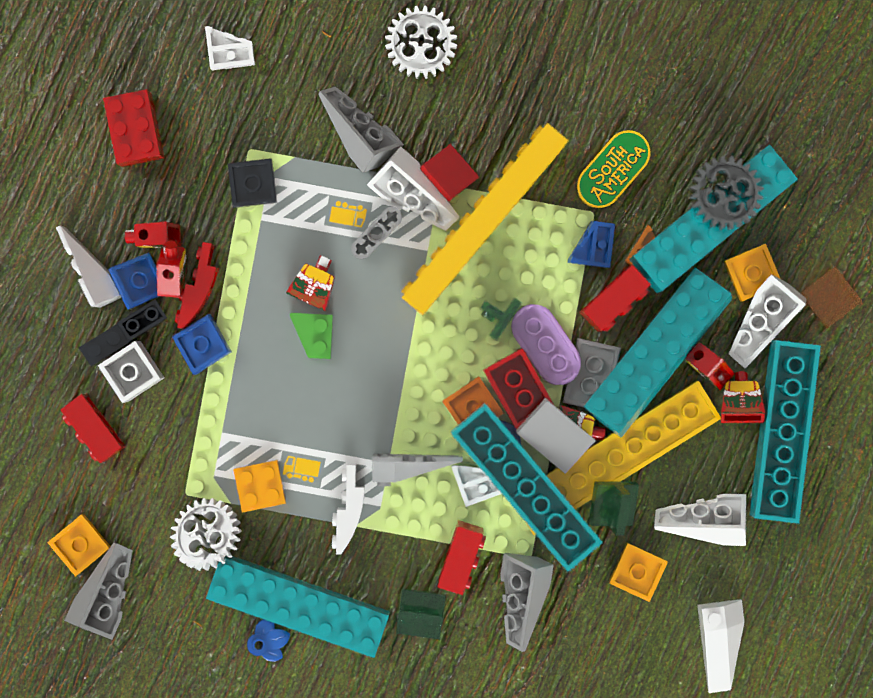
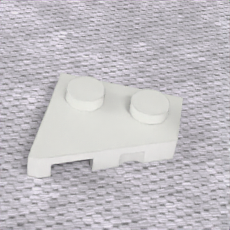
(227, 50)
(474, 484)

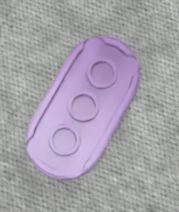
(546, 344)

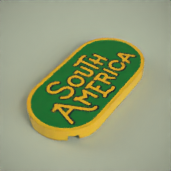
(613, 169)

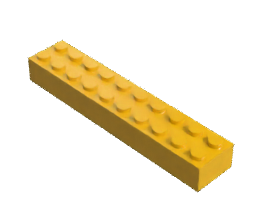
(486, 217)

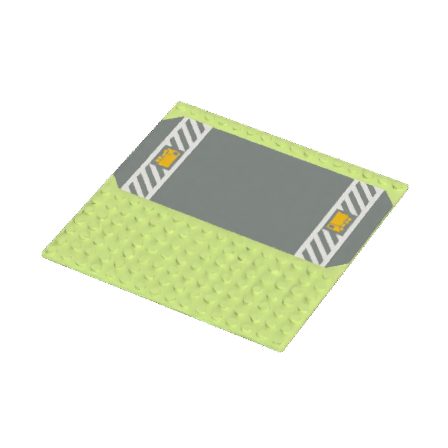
(386, 358)

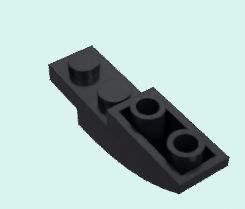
(123, 333)

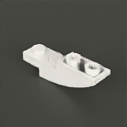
(347, 518)

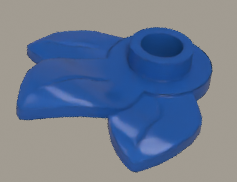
(271, 640)

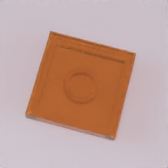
(830, 297)

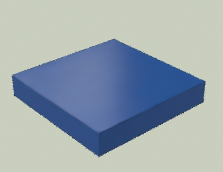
(136, 280)
(202, 344)

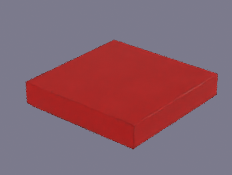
(449, 172)

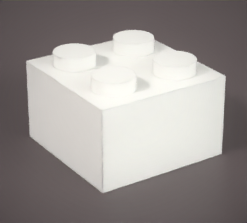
(131, 371)

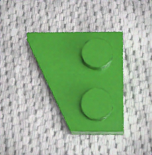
(314, 333)

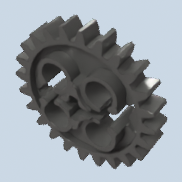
(732, 174)

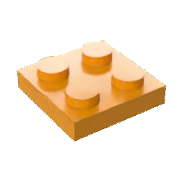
(750, 271)
(259, 486)
(79, 544)
(638, 572)

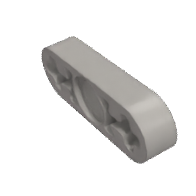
(393, 225)

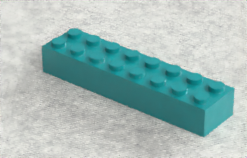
(691, 239)
(658, 352)
(785, 431)
(526, 487)
(298, 605)

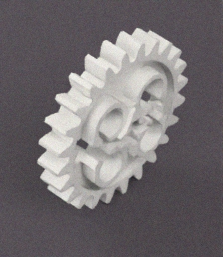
(418, 62)
(188, 541)

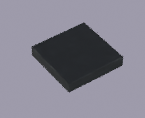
(252, 183)

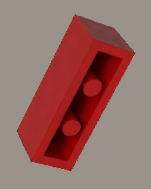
(92, 428)
(461, 558)

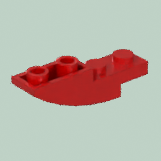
(196, 296)

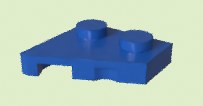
(594, 246)

